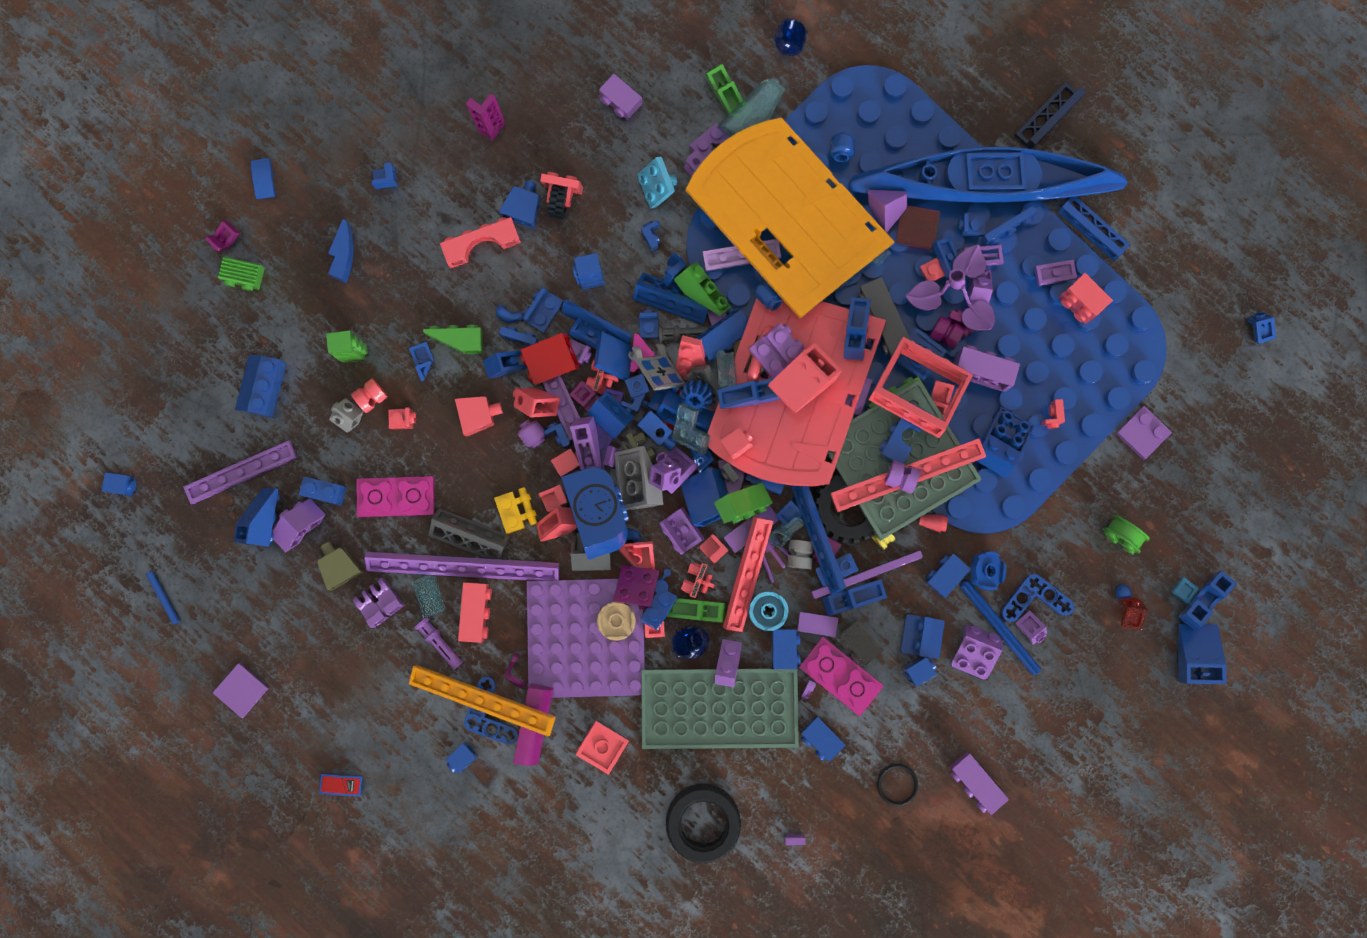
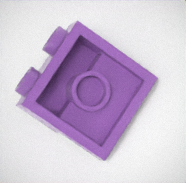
(776, 349)

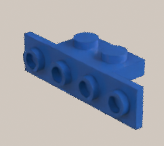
(589, 326)

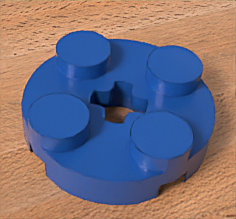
(979, 570)

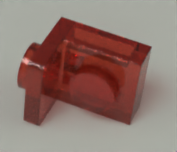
(1134, 614)

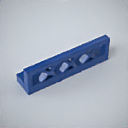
(1091, 231)
(669, 300)

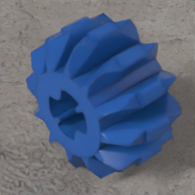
(696, 395)

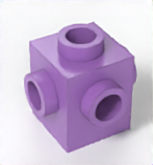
(665, 475)

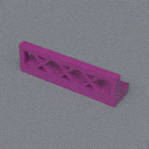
(487, 116)

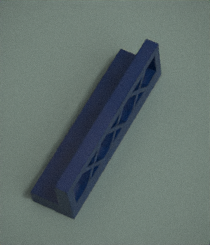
(1055, 117)

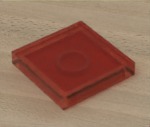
(918, 227)

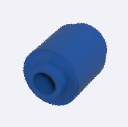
(768, 296)

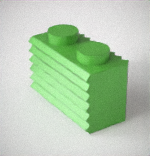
(241, 273)

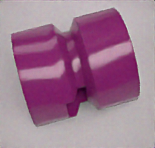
(947, 332)

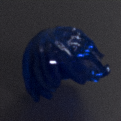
(790, 37)
(690, 642)

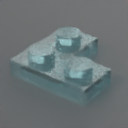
(685, 430)

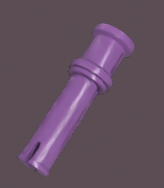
(433, 636)

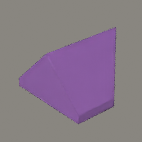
(887, 206)

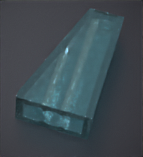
(754, 108)

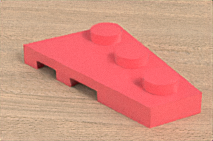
(690, 354)

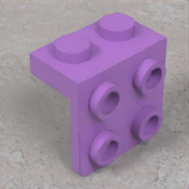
(977, 652)

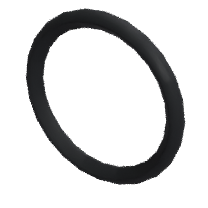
(915, 785)

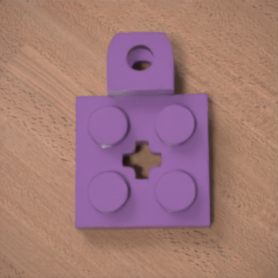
(702, 147)

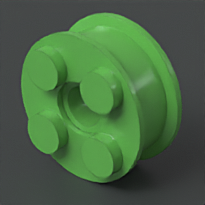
(1126, 534)

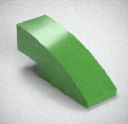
(723, 88)
(698, 610)

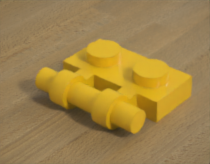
(510, 513)

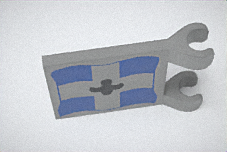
(657, 369)

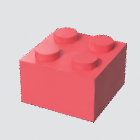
(1085, 299)

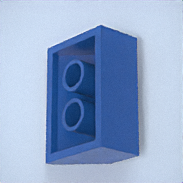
(260, 385)

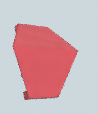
(639, 554)

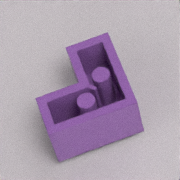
(296, 523)

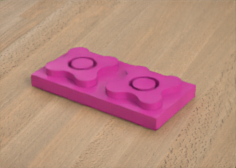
(395, 496)
(841, 676)

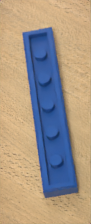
(819, 539)

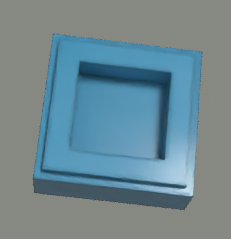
(1185, 590)

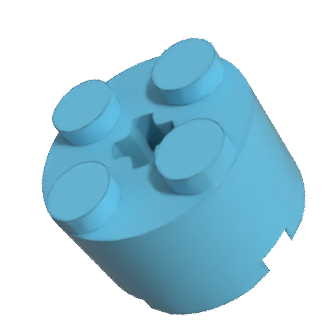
(778, 615)

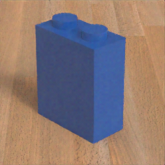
(700, 494)

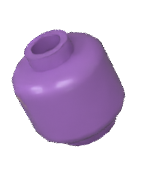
(531, 433)

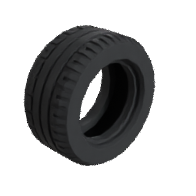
(696, 851)

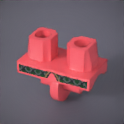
(601, 381)
(692, 588)

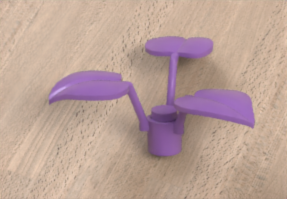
(970, 264)

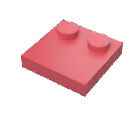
(602, 747)

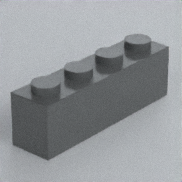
(884, 308)

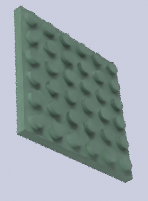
(861, 461)

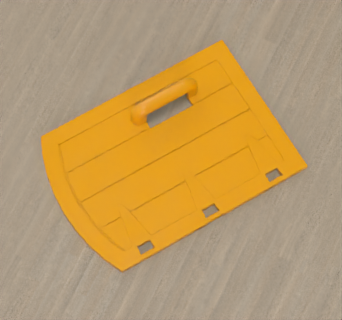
(768, 183)

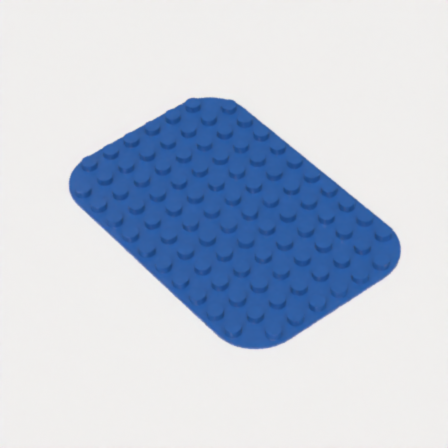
(1093, 366)

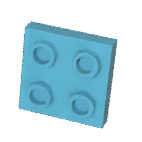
(656, 182)

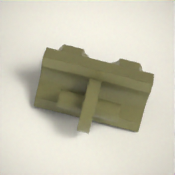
(637, 439)

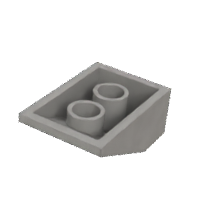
(633, 477)

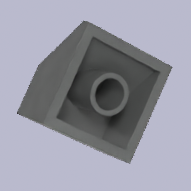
(579, 558)

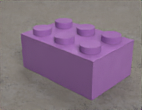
(987, 368)

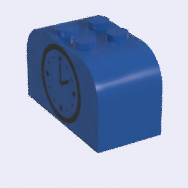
(597, 511)

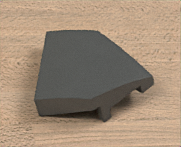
(706, 375)

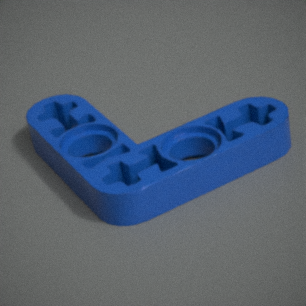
(1030, 593)
(480, 716)

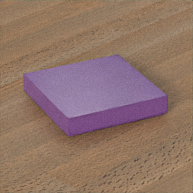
(240, 690)

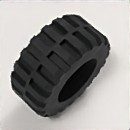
(835, 530)

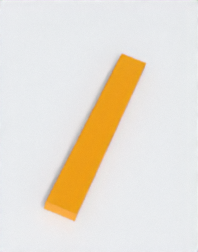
(482, 700)

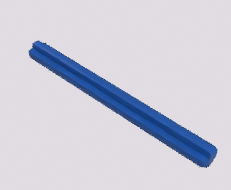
(1000, 627)

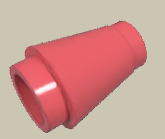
(935, 522)

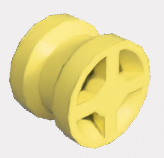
(883, 543)

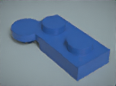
(660, 606)

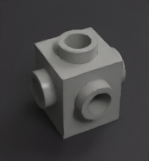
(346, 415)

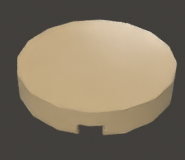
(616, 621)

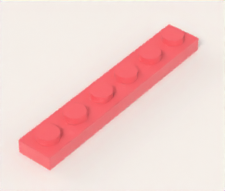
(747, 574)

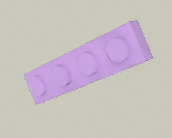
(731, 256)

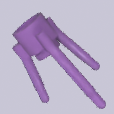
(770, 547)

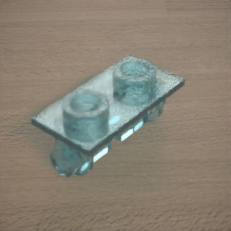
(726, 369)

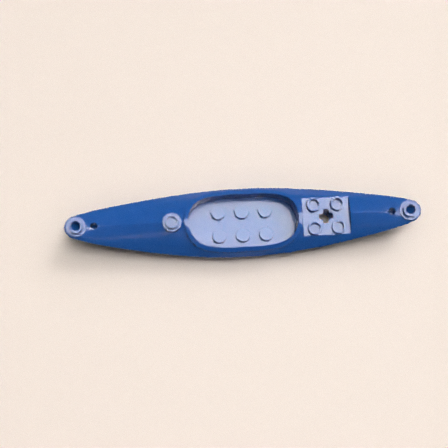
(991, 176)

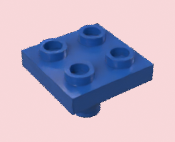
(926, 342)

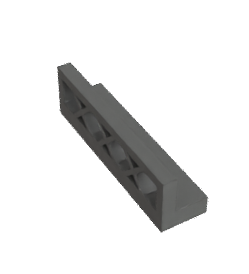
(469, 532)

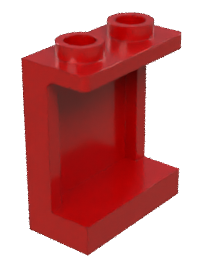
(549, 358)

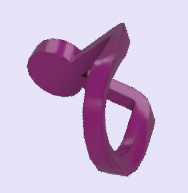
(512, 679)

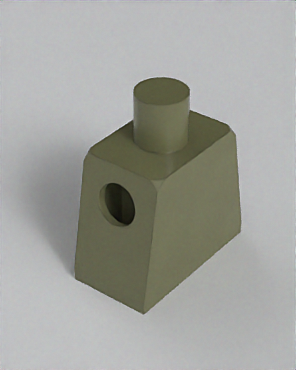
(337, 566)

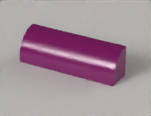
(530, 742)

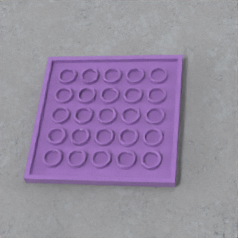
(570, 650)

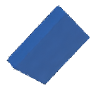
(613, 356)

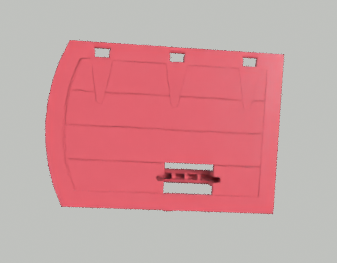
(786, 444)

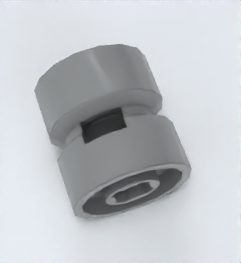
(800, 554)

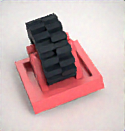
(560, 193)

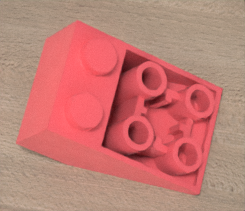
(805, 378)

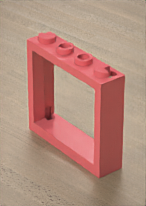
(909, 411)

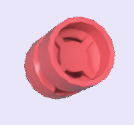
(369, 395)

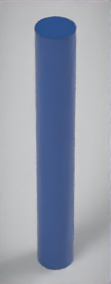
(162, 597)

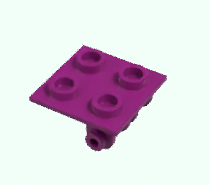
(636, 586)

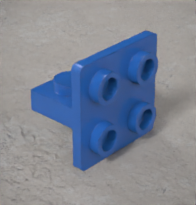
(922, 636)

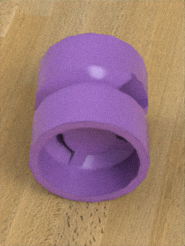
(901, 476)

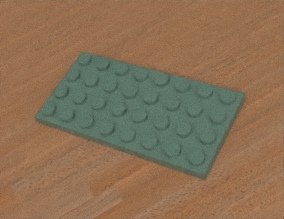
(694, 713)

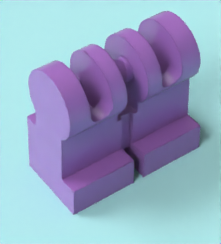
(378, 612)

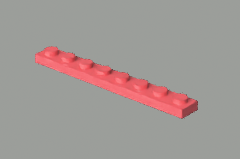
(929, 468)

